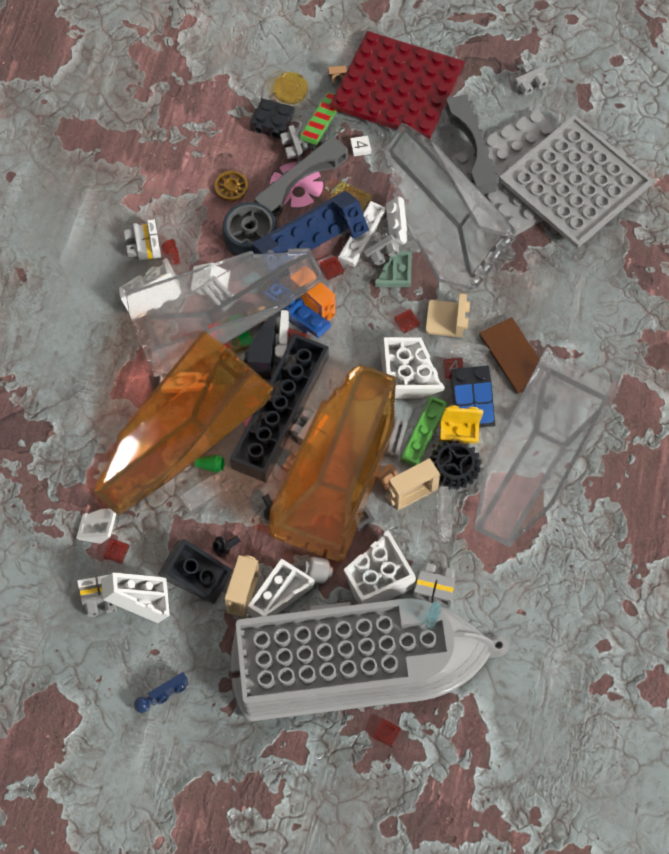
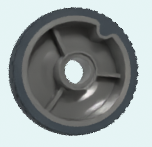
(245, 225)

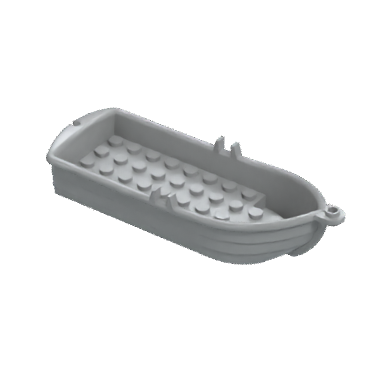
(353, 658)

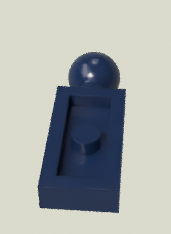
(161, 693)

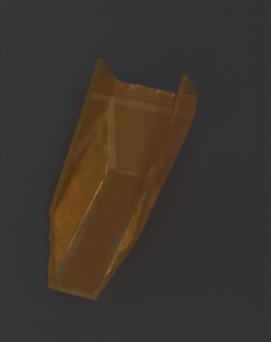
(181, 420)
(336, 466)

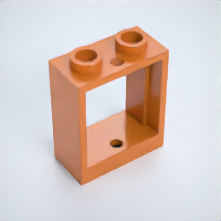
(320, 300)

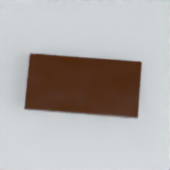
(511, 352)

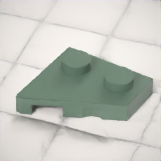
(396, 272)

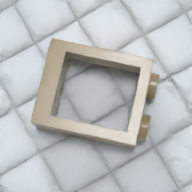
(413, 484)
(242, 585)

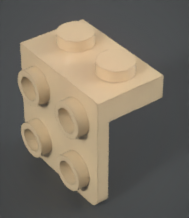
(448, 317)

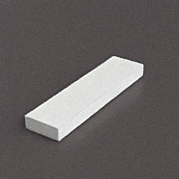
(354, 247)

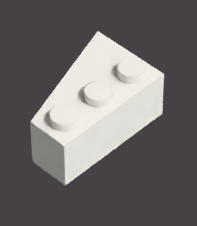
(280, 590)
(138, 594)

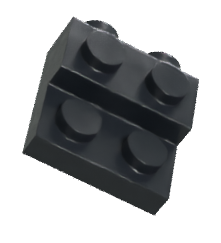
(271, 118)

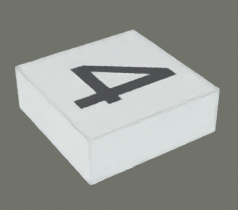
(360, 146)

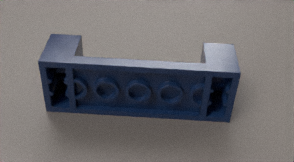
(316, 226)

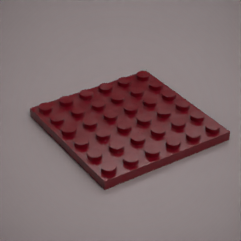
(397, 84)

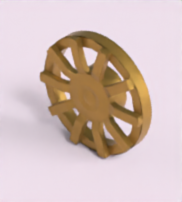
(231, 186)

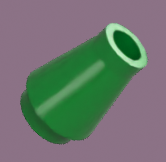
(211, 463)

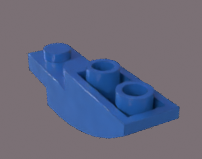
(306, 318)

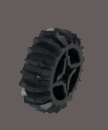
(466, 457)

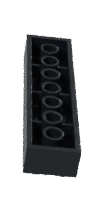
(272, 423)

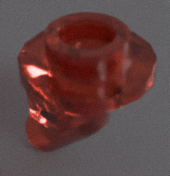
(169, 247)

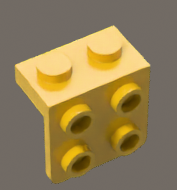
(460, 424)

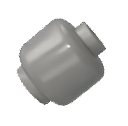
(318, 569)

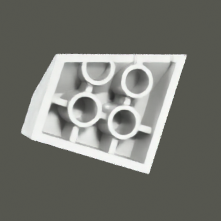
(152, 276)
(412, 367)
(380, 572)

